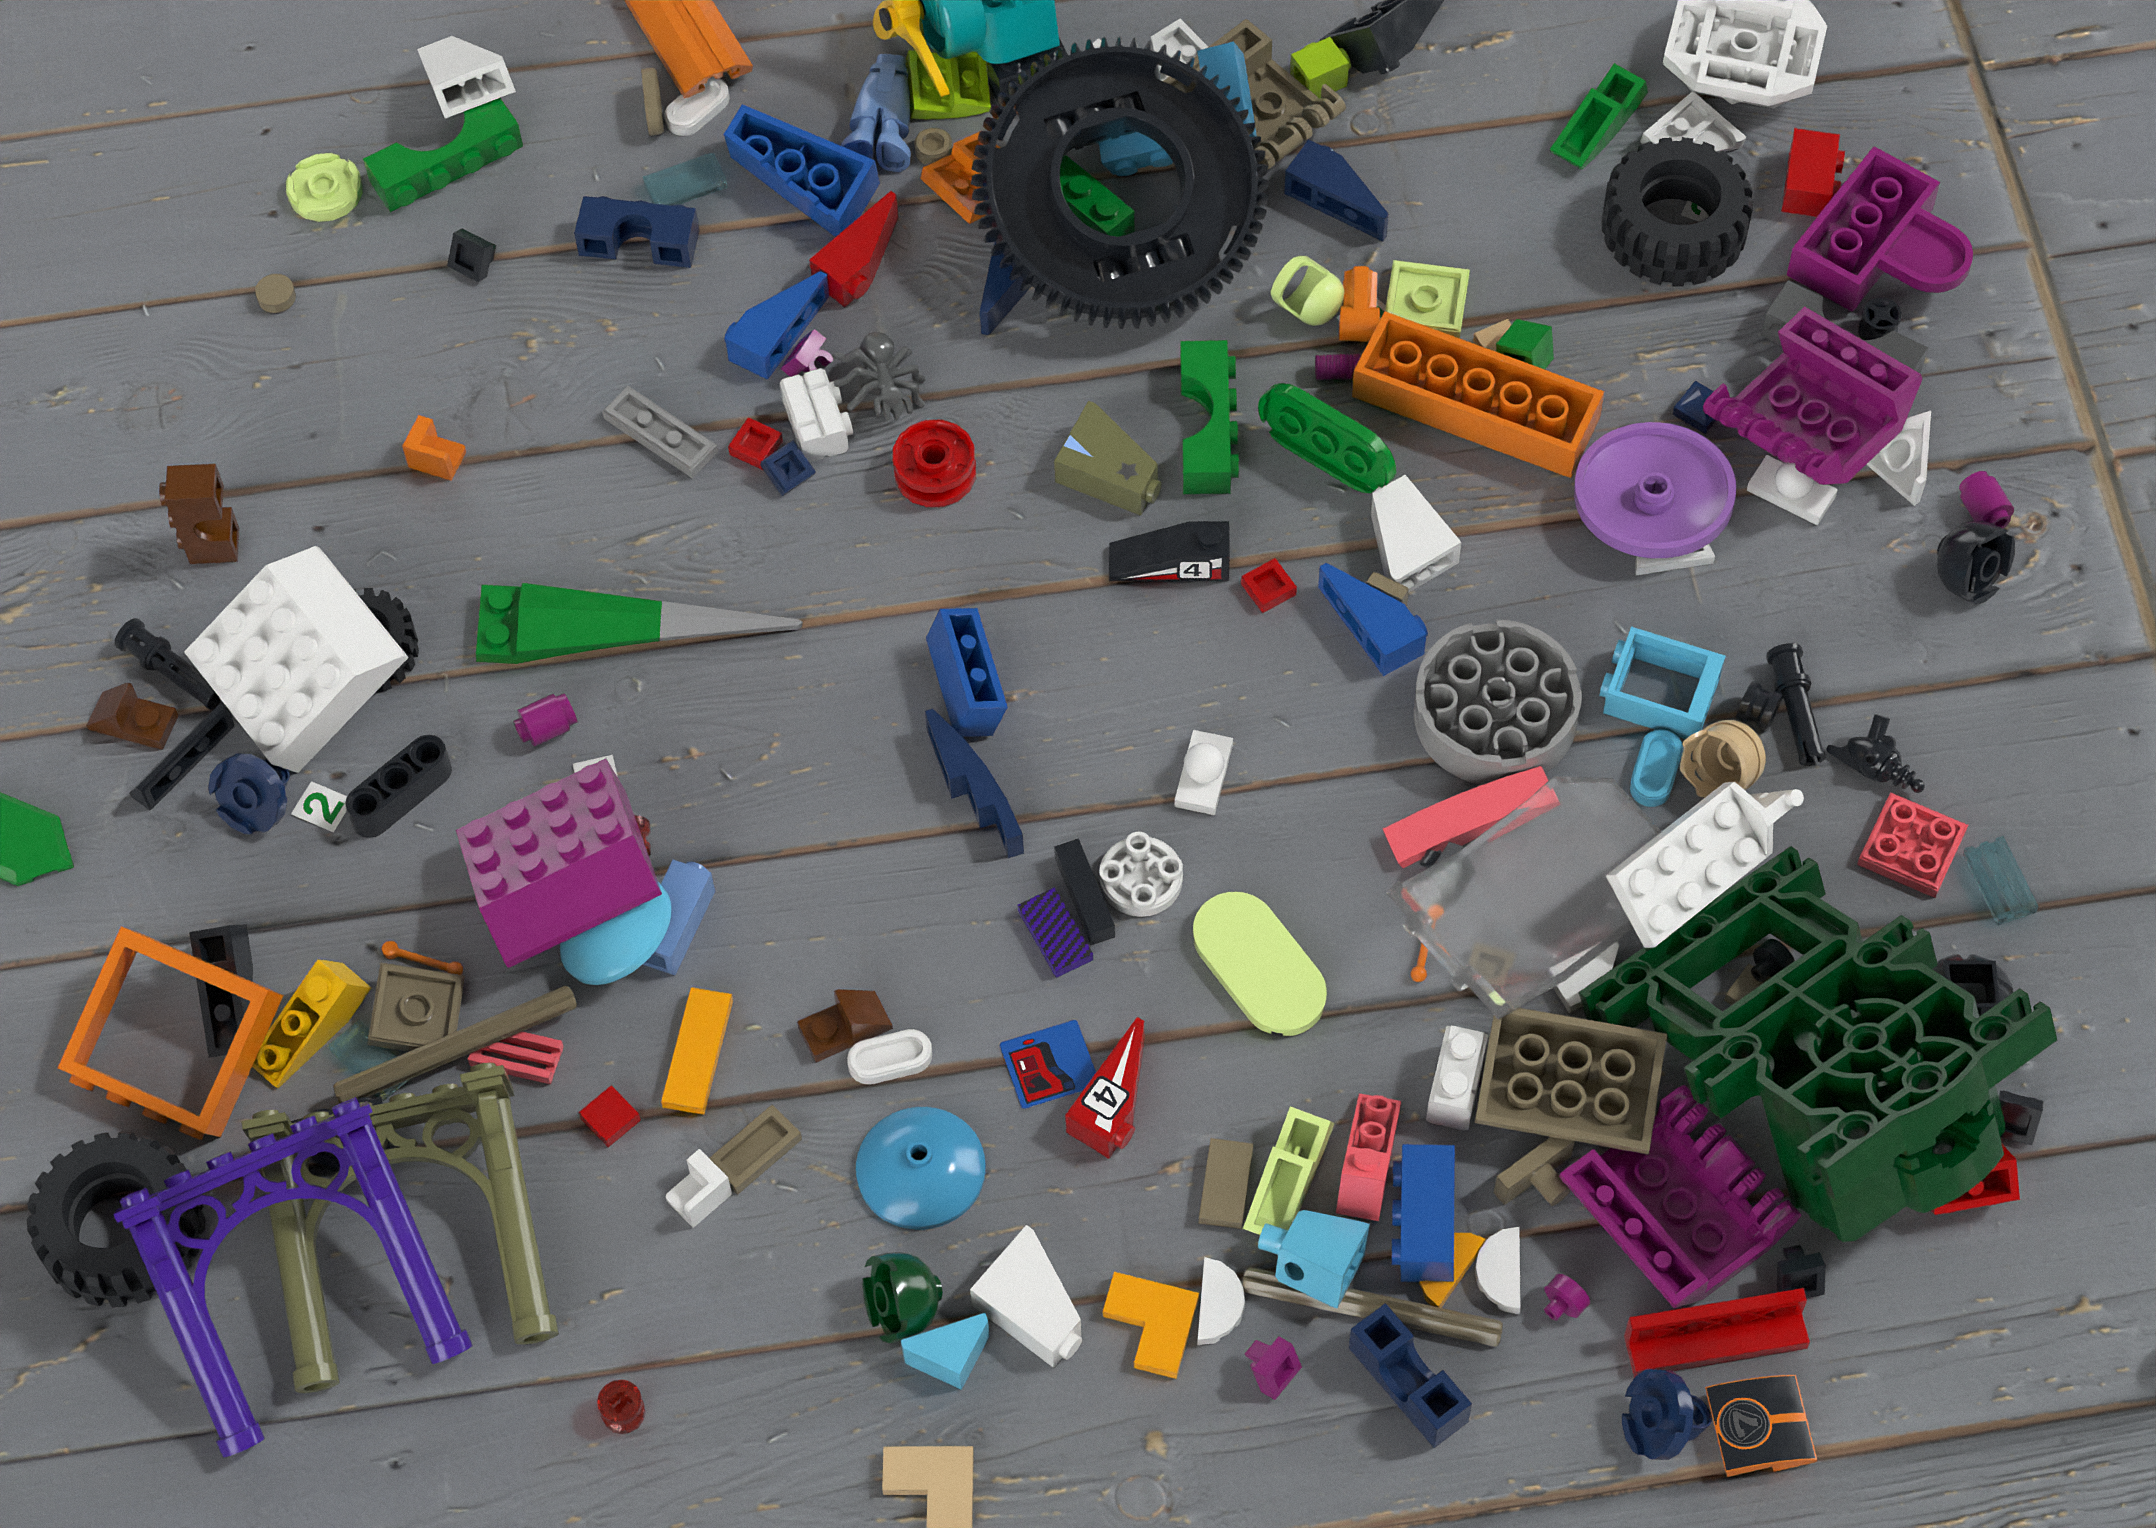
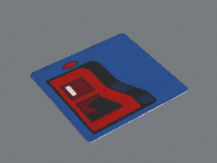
(1048, 1063)

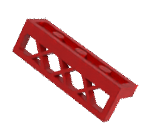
(1717, 1332)

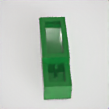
(1600, 117)

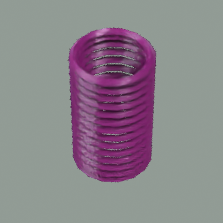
(1326, 371)

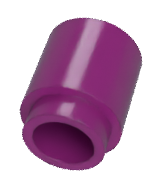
(1986, 499)
(545, 719)

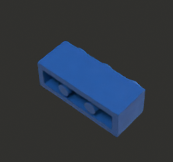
(966, 672)
(1425, 1213)

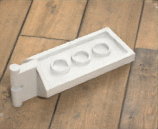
(1697, 858)

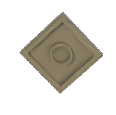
(414, 1007)

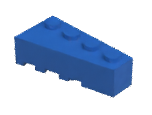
(806, 170)

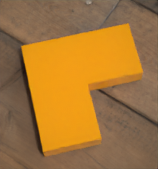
(1162, 1311)

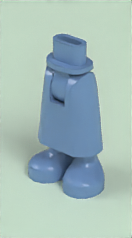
(883, 114)

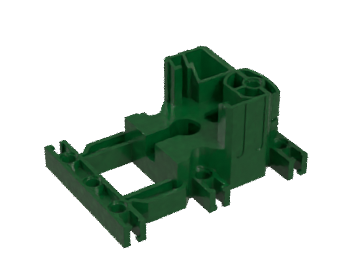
(1857, 1047)

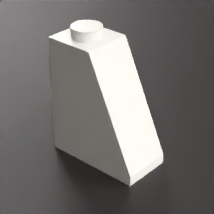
(464, 74)
(1411, 535)
(1029, 1300)

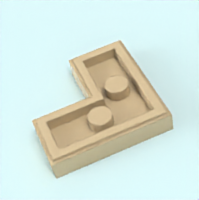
(939, 1473)

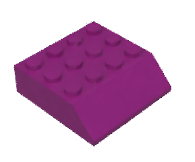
(557, 862)

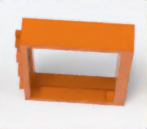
(236, 1064)

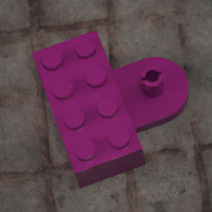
(1880, 226)

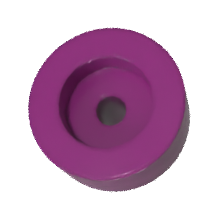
(1565, 1297)

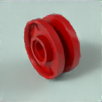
(934, 443)

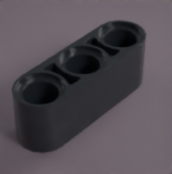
(393, 804)

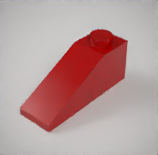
(857, 251)

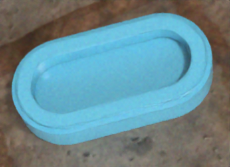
(1656, 768)

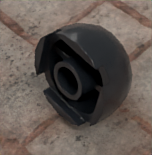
(1974, 559)

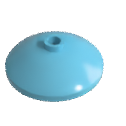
(618, 944)

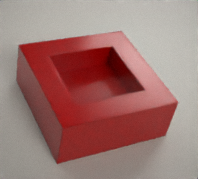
(755, 442)
(1268, 585)
(609, 1116)

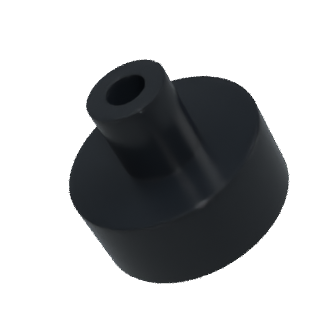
(1770, 959)

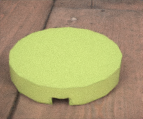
(324, 187)

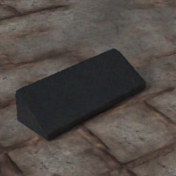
(183, 757)

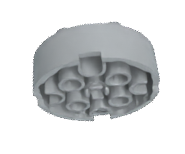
(1496, 701)

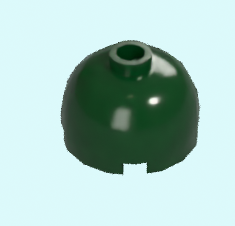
(900, 1295)

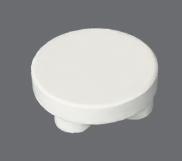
(1141, 875)

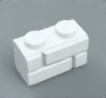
(815, 415)
(1457, 1077)

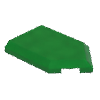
(30, 842)

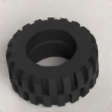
(1684, 173)
(74, 1188)

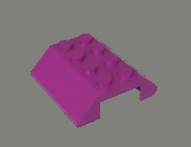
(1822, 401)
(1683, 1203)

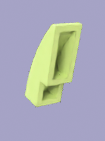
(1289, 1171)

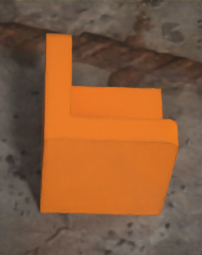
(430, 453)

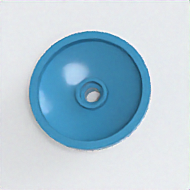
(926, 1190)

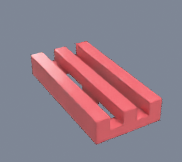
(528, 1040)

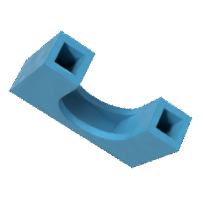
(1135, 150)

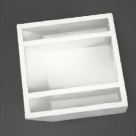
(295, 656)

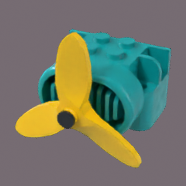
(952, 28)

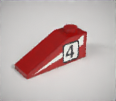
(1106, 1107)

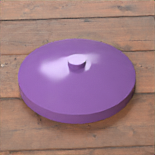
(1655, 490)

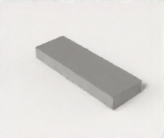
(660, 431)

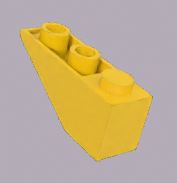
(310, 1019)

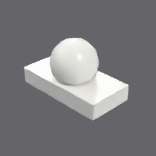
(1791, 489)
(1203, 772)

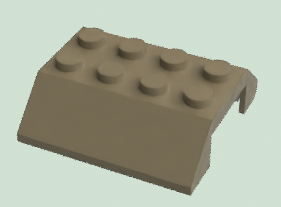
(1280, 103)

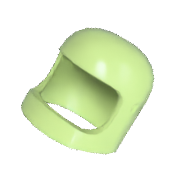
(1315, 298)

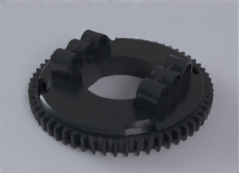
(1083, 103)

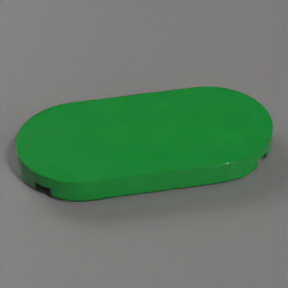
(1327, 438)

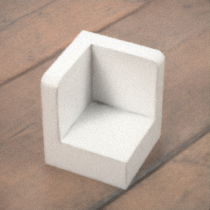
(700, 1190)

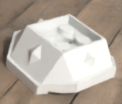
(1746, 49)

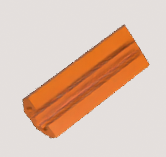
(690, 41)

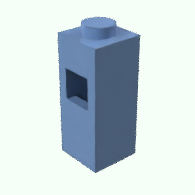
(690, 893)

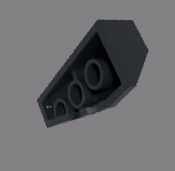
(1384, 34)

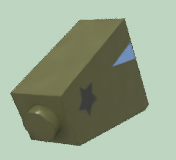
(1107, 463)

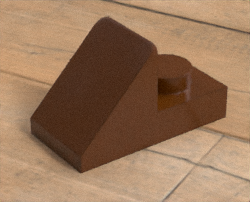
(131, 718)
(852, 1019)

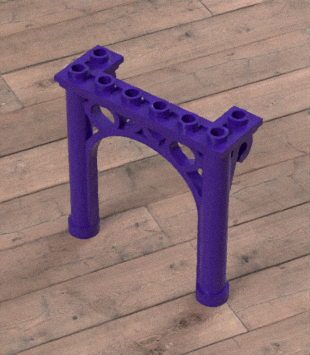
(186, 1301)

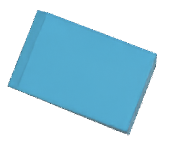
(948, 1350)

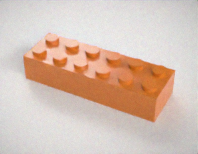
(1477, 394)

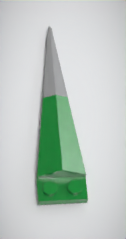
(555, 621)

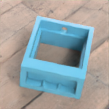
(1669, 655)

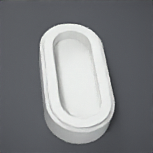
(690, 114)
(889, 1056)

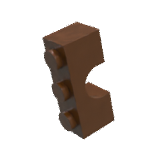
(196, 511)

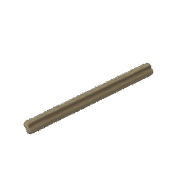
(456, 1045)
(1363, 1303)

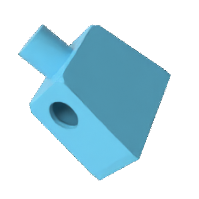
(1317, 1254)

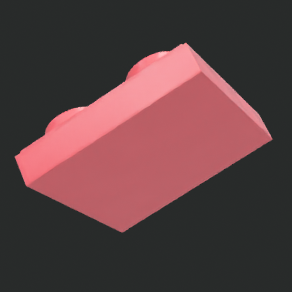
(1912, 845)

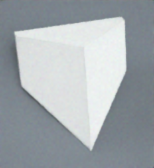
(1905, 458)

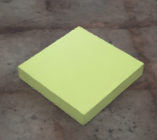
(1428, 295)

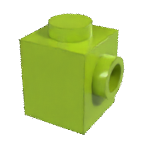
(1320, 65)

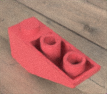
(1368, 1157)

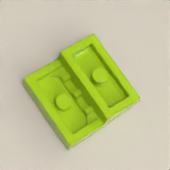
(966, 82)

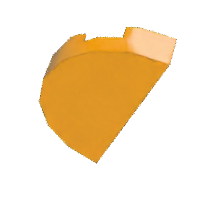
(1465, 1252)

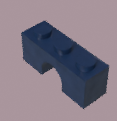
(610, 222)
(1425, 1398)

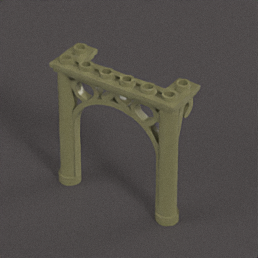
(483, 1091)

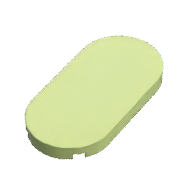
(1259, 963)

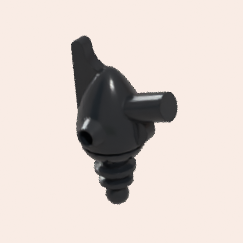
(1877, 757)

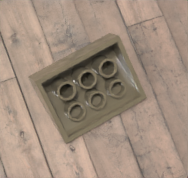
(1572, 1079)

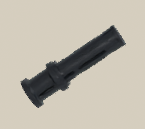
(158, 656)
(1795, 688)

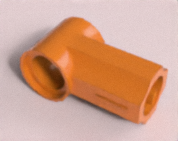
(1359, 311)

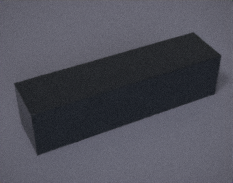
(1084, 891)

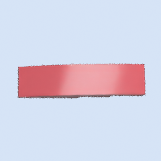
(1461, 816)

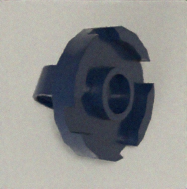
(249, 792)
(1662, 1415)

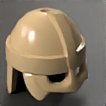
(1721, 755)

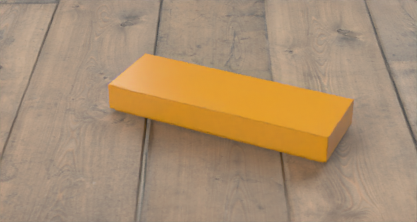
(697, 1051)

